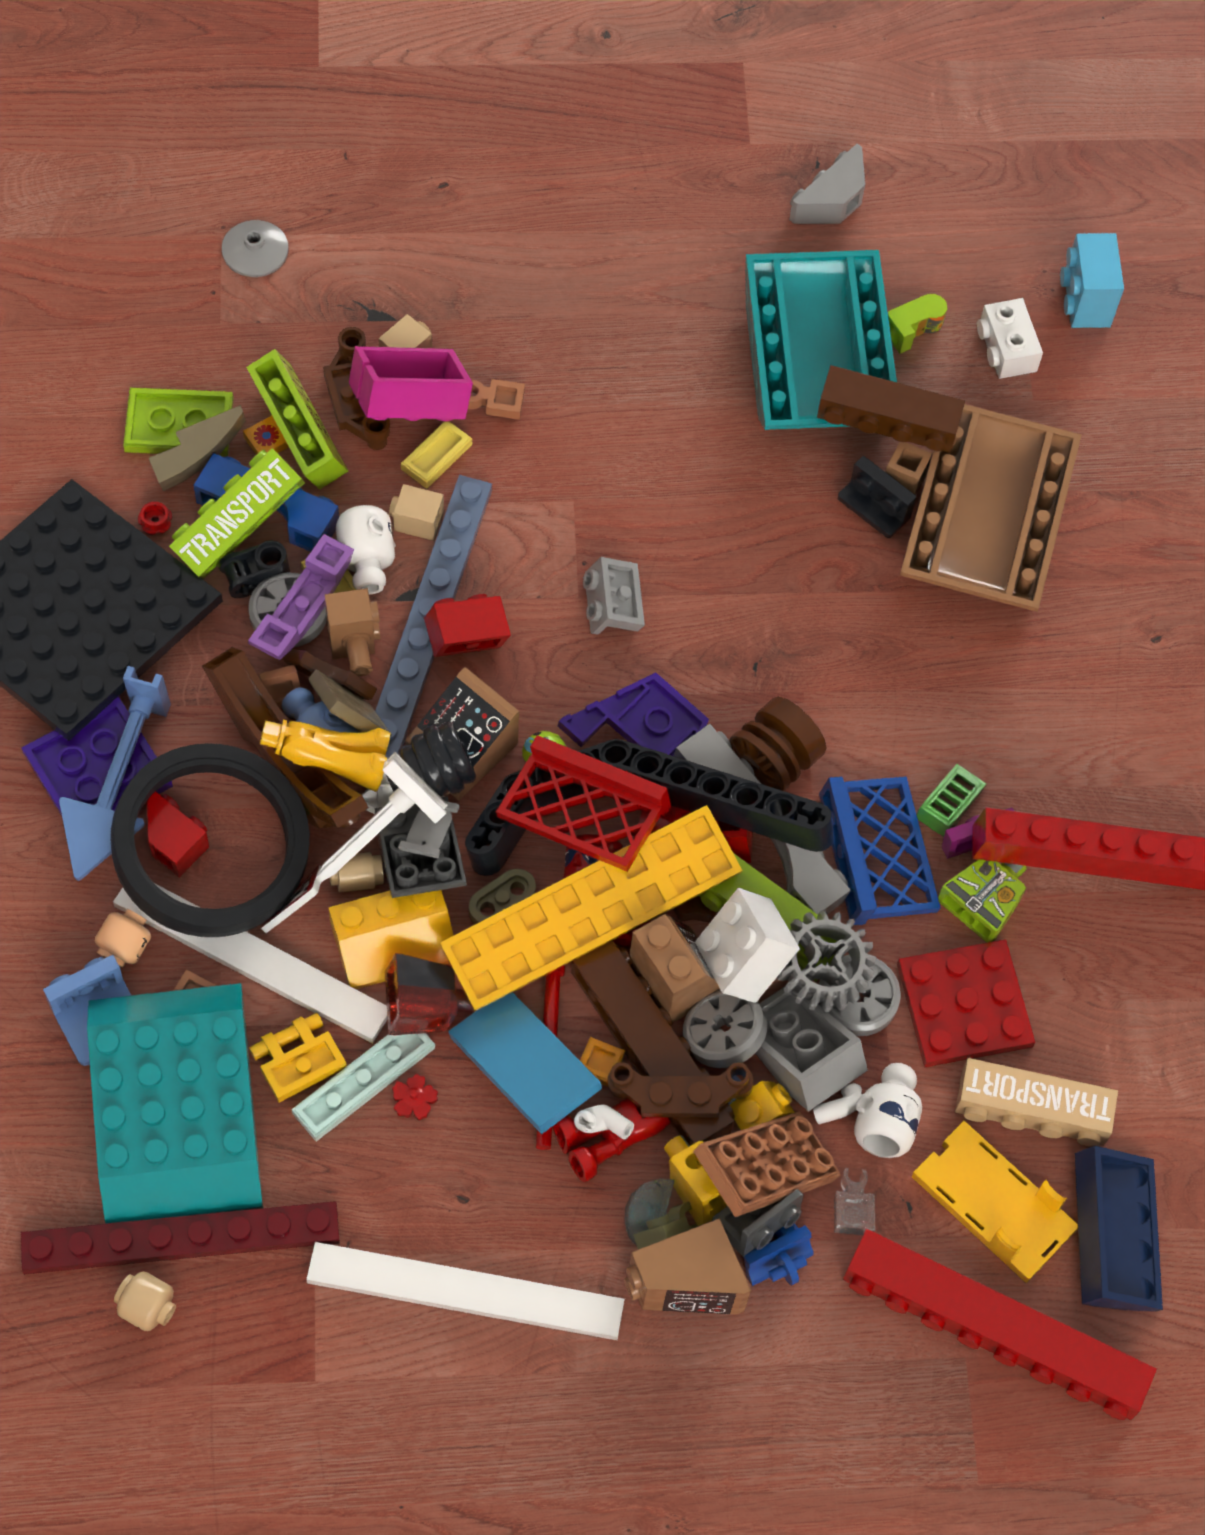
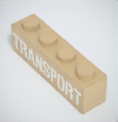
(1036, 1102)

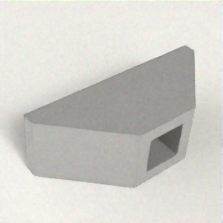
(832, 192)

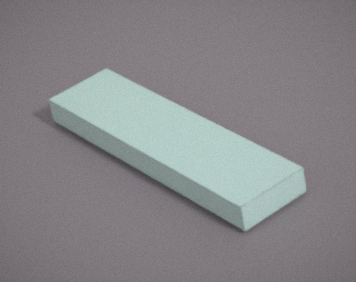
(360, 1082)

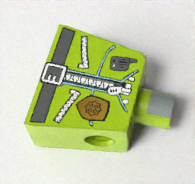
(984, 896)

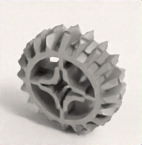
(833, 974)

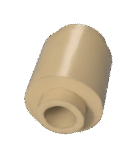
(359, 873)

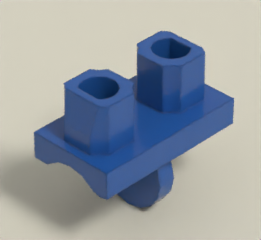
(780, 1257)

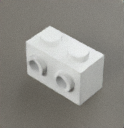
(1010, 338)

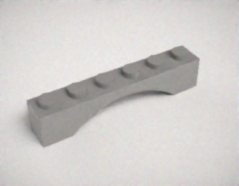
(806, 871)

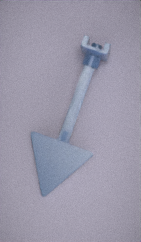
(89, 825)

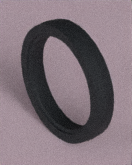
(221, 760)

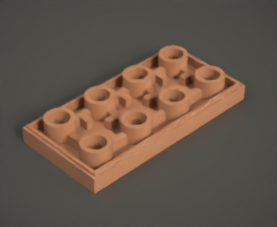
(766, 1163)

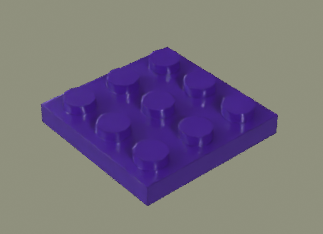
(81, 765)

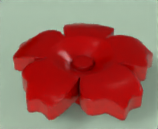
(414, 1097)

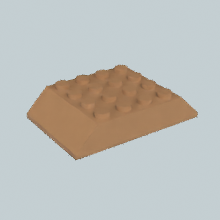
(993, 508)

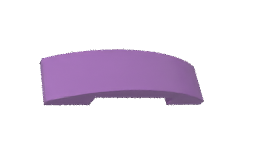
(305, 599)

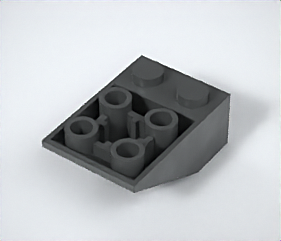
(417, 873)

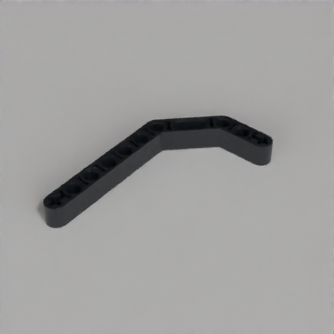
(689, 787)

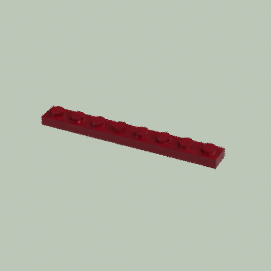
(179, 1237)

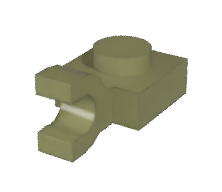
(664, 1226)

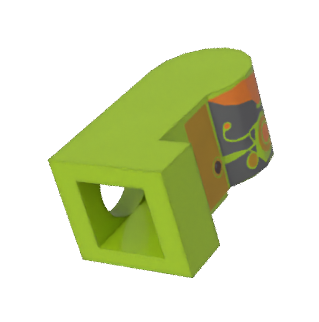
(915, 318)

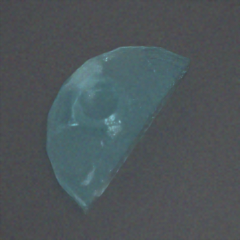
(647, 1203)

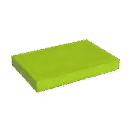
(160, 413)

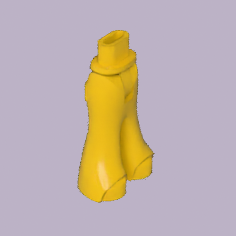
(348, 754)

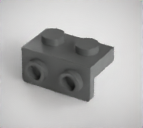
(758, 1226)

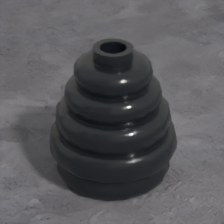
(439, 759)

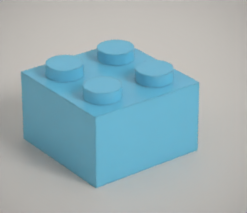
(1092, 280)

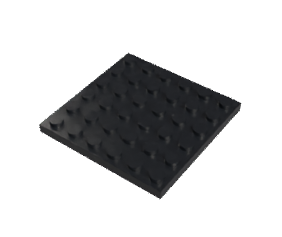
(85, 603)

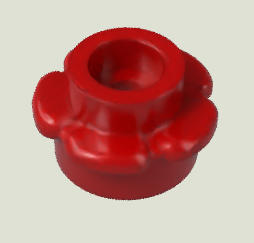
(155, 510)

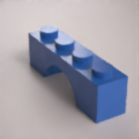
(306, 514)

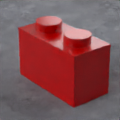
(466, 625)

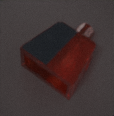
(421, 996)

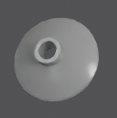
(255, 258)

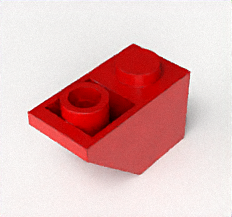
(173, 836)

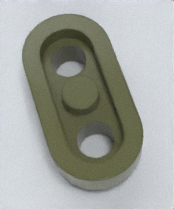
(498, 893)

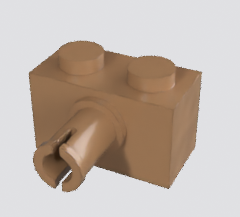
(353, 628)

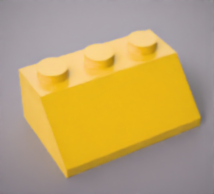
(379, 926)

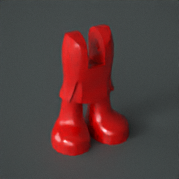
(586, 1160)

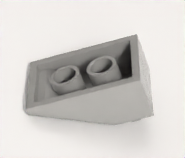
(808, 1049)

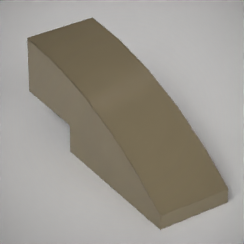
(196, 447)

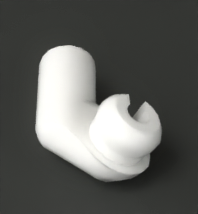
(840, 1107)
(603, 1118)

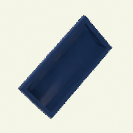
(1118, 1230)

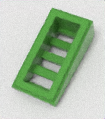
(938, 821)

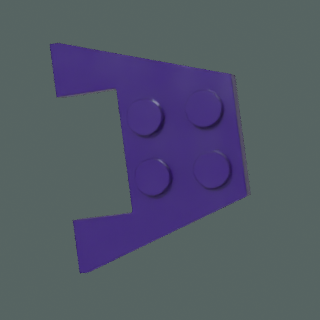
(642, 713)

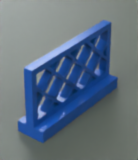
(850, 856)

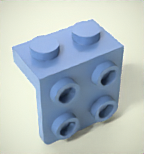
(70, 996)

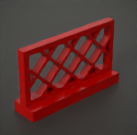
(604, 781)

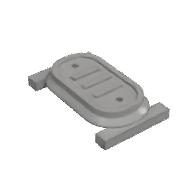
(425, 835)

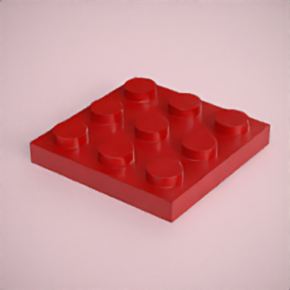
(965, 1003)

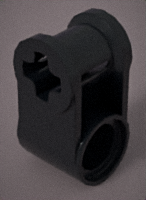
(253, 567)

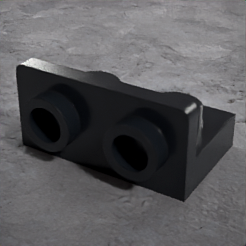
(877, 498)

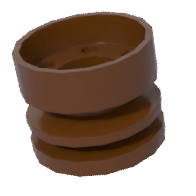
(779, 743)

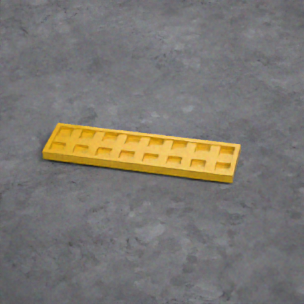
(589, 909)

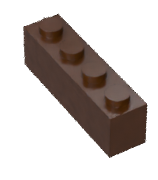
(890, 409)

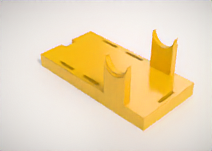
(1011, 1211)

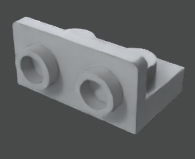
(613, 595)

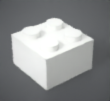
(746, 945)

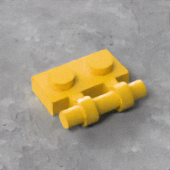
(301, 1066)

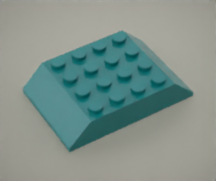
(809, 316)
(173, 1104)

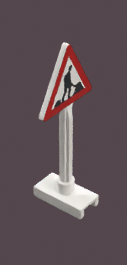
(411, 791)

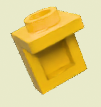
(764, 1104)

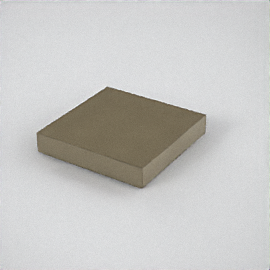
(345, 703)

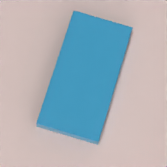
(525, 1061)

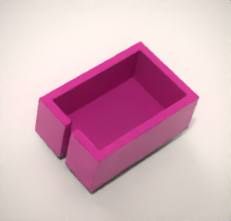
(410, 383)

